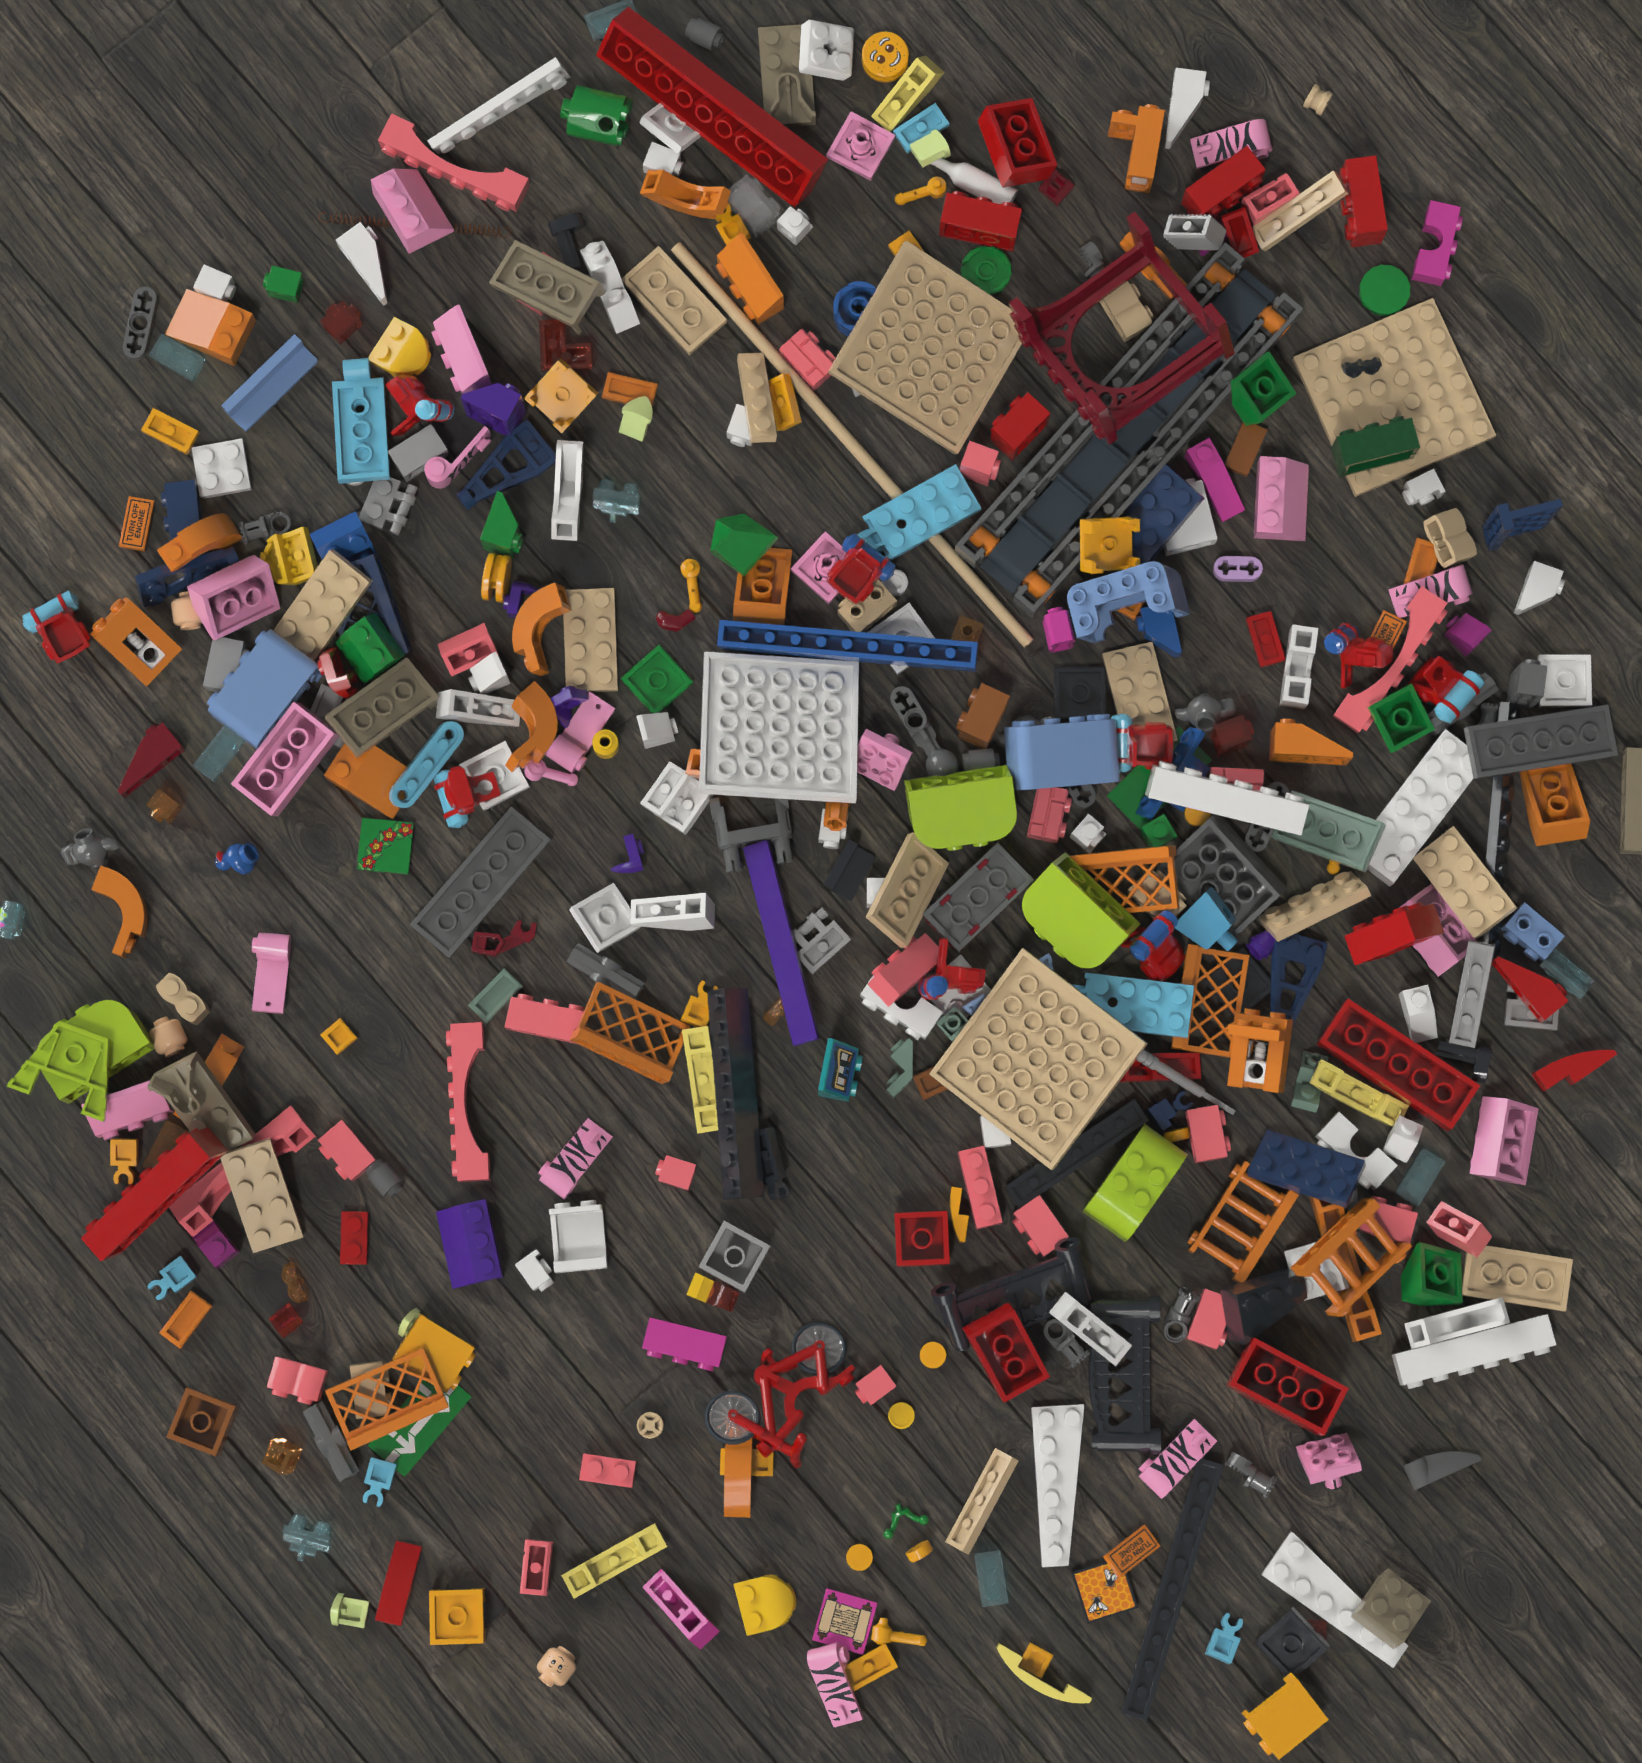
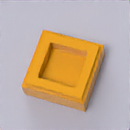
(338, 1036)
(1035, 1660)

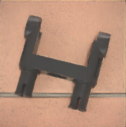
(732, 840)

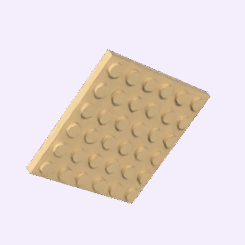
(929, 348)
(1417, 380)
(1038, 1059)

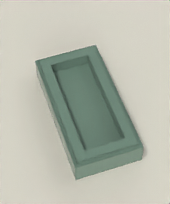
(495, 996)

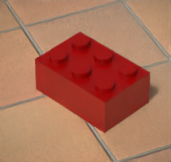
(1017, 142)
(1224, 185)
(1364, 202)
(980, 221)
(1393, 932)
(1006, 1352)

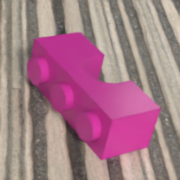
(1442, 222)

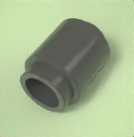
(704, 34)
(980, 759)
(384, 1178)

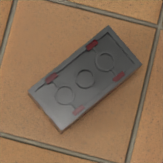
(978, 898)

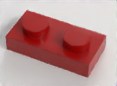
(1265, 639)
(354, 1238)

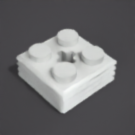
(816, 60)

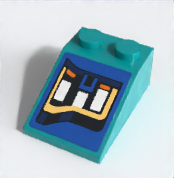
(838, 1071)

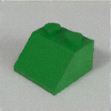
(1260, 390)
(501, 530)
(369, 647)

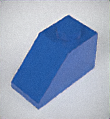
(1160, 630)

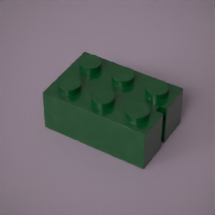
(1375, 446)

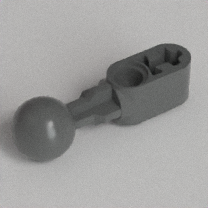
(939, 761)

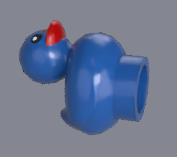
(239, 857)

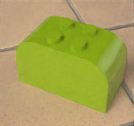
(962, 807)
(1076, 914)
(127, 1042)
(1135, 1183)

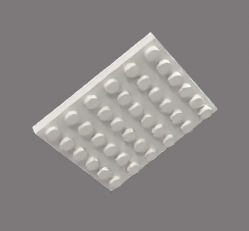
(779, 727)

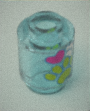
(11, 919)

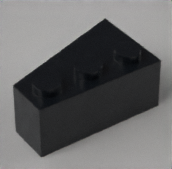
(1260, 1302)

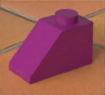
(1466, 633)
(216, 1244)

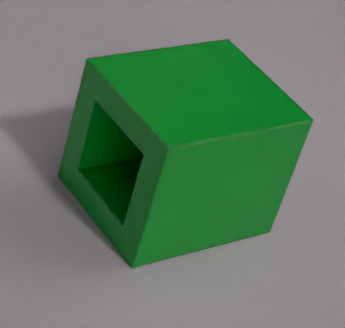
(283, 284)
(1158, 832)

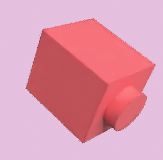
(676, 1172)
(874, 1386)

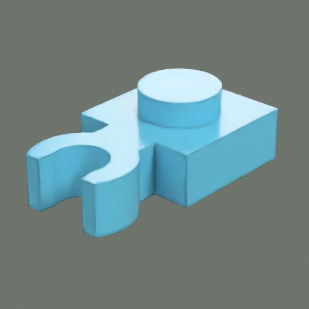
(175, 1276)
(379, 1476)
(1223, 1642)

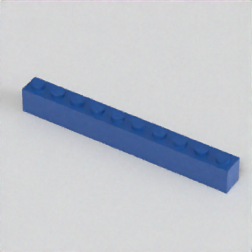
(848, 645)

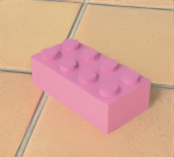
(285, 759)

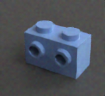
(1532, 933)

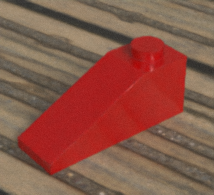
(1534, 990)

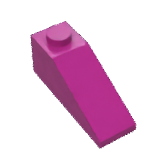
(1217, 483)
(680, 1609)

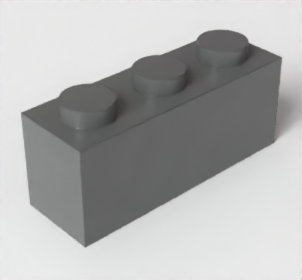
(1527, 684)

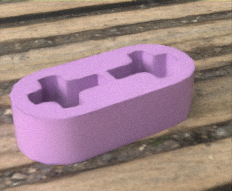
(1237, 562)

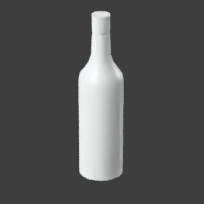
(976, 181)

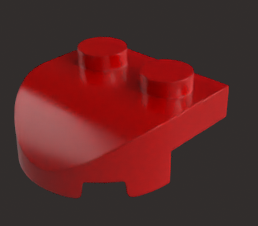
(338, 679)

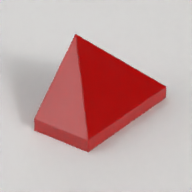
(1240, 232)

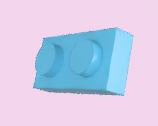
(920, 126)

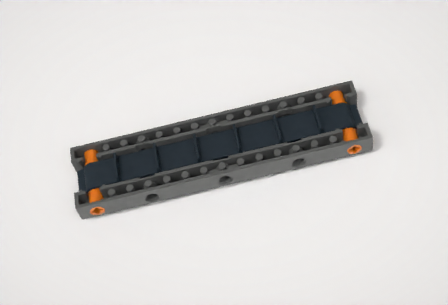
(1108, 478)

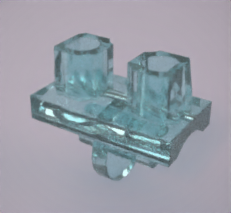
(616, 502)
(305, 1541)

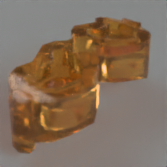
(294, 1289)

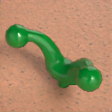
(888, 1533)

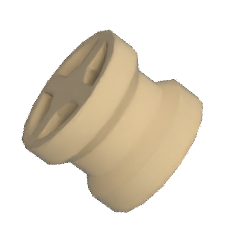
(1317, 99)
(647, 1422)

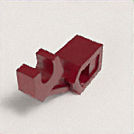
(516, 939)

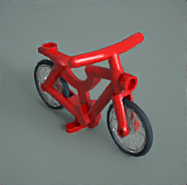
(735, 1416)

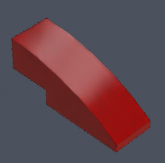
(1184, 1063)
(1571, 1068)
(398, 1583)

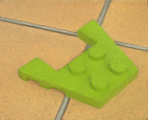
(74, 1056)

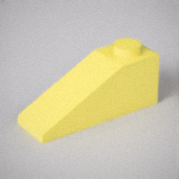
(907, 92)

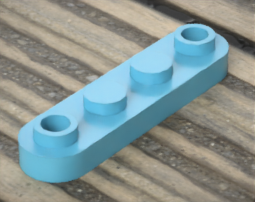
(426, 764)

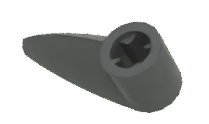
(1436, 1466)

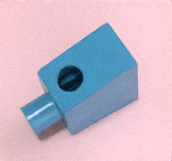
(1208, 922)

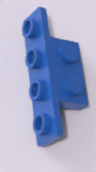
(1181, 758)

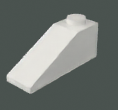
(1186, 97)
(362, 252)
(476, 708)
(674, 912)
(1090, 1328)

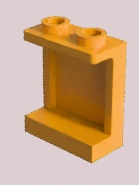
(444, 1350)
(1285, 1718)

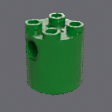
(597, 115)

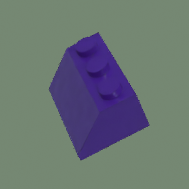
(495, 407)
(469, 1244)

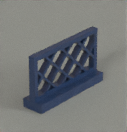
(1507, 523)
(385, 601)

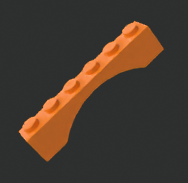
(1362, 1317)

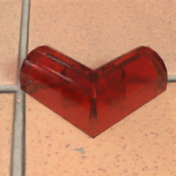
(553, 347)

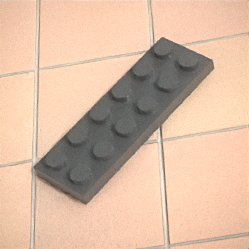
(1540, 741)
(480, 882)

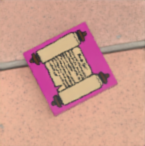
(844, 1620)

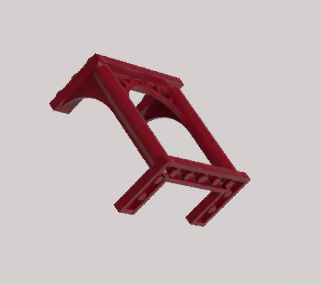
(1042, 323)

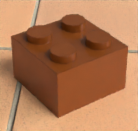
(983, 717)
(202, 1422)

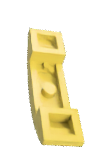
(701, 1077)
(1357, 1094)
(614, 1561)
(1069, 1694)

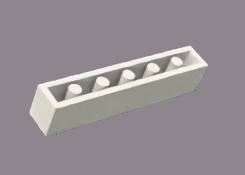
(1474, 1350)

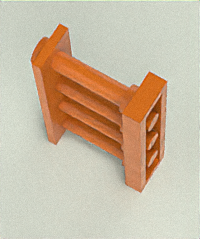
(1254, 1245)
(1328, 1246)

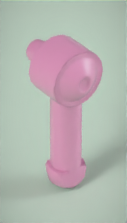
(536, 771)

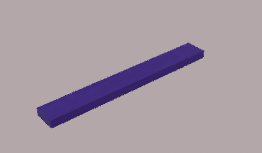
(781, 943)

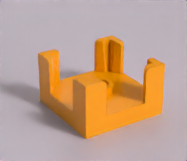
(561, 395)
(1107, 544)
(457, 1616)

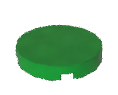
(987, 269)
(1384, 290)

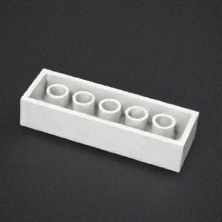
(1227, 799)
(1421, 805)

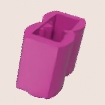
(1058, 630)

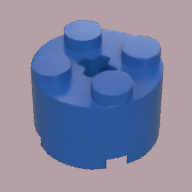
(846, 303)

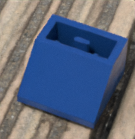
(346, 537)

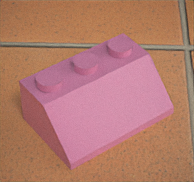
(410, 208)
(460, 351)
(1281, 499)
(234, 596)
(1447, 948)
(130, 1110)
(1504, 1140)

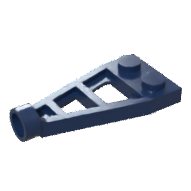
(533, 449)
(152, 586)
(1300, 950)

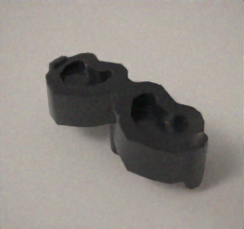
(1356, 368)

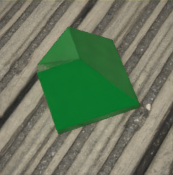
(740, 542)
(1401, 718)

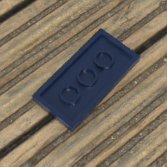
(1161, 511)
(1306, 1168)

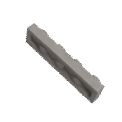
(1472, 994)

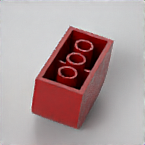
(1287, 1387)

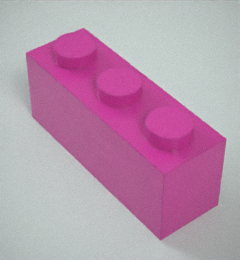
(684, 1344)

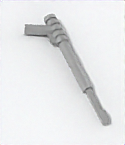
(1153, 1063)

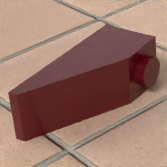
(152, 755)

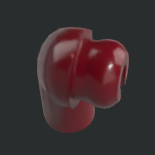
(672, 622)

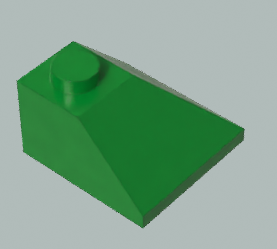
(1432, 1277)

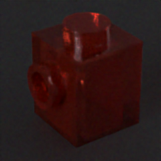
(341, 321)

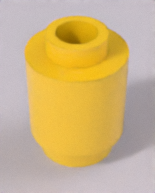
(608, 751)

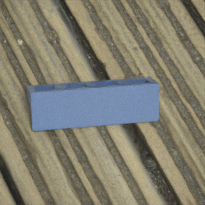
(269, 383)

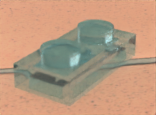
(600, 20)
(177, 357)
(219, 753)
(1567, 973)
(1420, 1177)
(991, 1578)

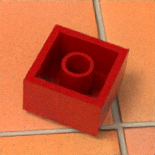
(1019, 426)
(921, 1239)

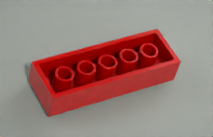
(1398, 1065)
(153, 1193)

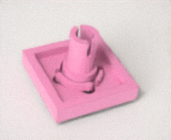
(858, 130)
(807, 568)
(882, 758)
(1329, 1459)

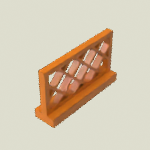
(1130, 858)
(1190, 975)
(616, 1050)
(394, 1420)

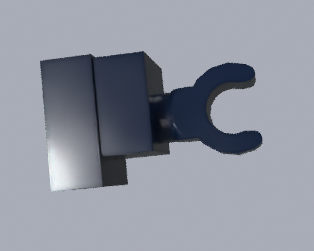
(1163, 1112)

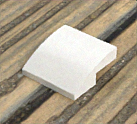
(676, 798)

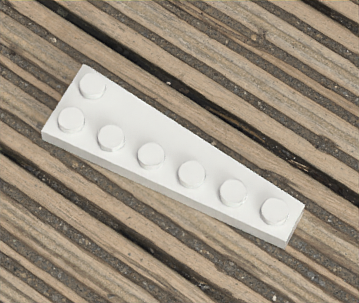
(536, 83)
(1056, 1455)
(1317, 1587)

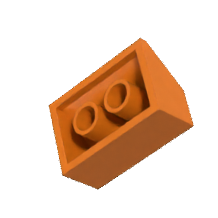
(749, 280)

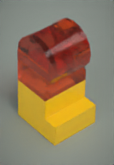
(712, 1293)

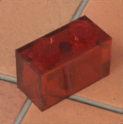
(1231, 735)

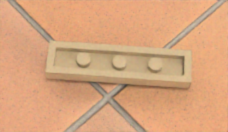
(1299, 210)
(756, 397)
(981, 1501)

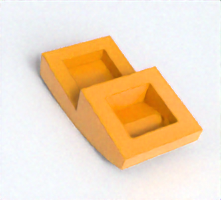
(958, 1221)

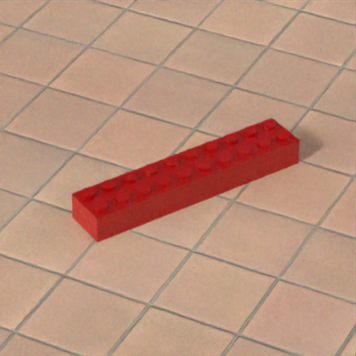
(711, 107)

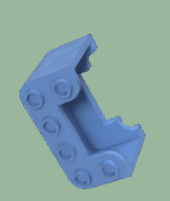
(1095, 599)
(263, 687)
(1062, 752)

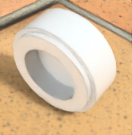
(897, 583)

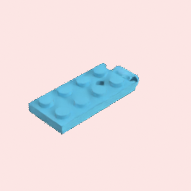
(361, 436)
(925, 509)
(1143, 1004)

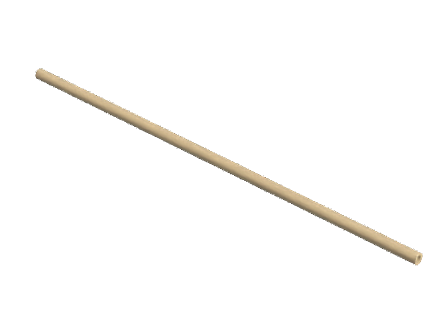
(845, 437)

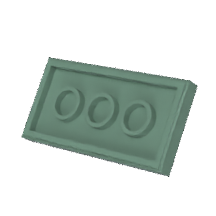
(1335, 834)

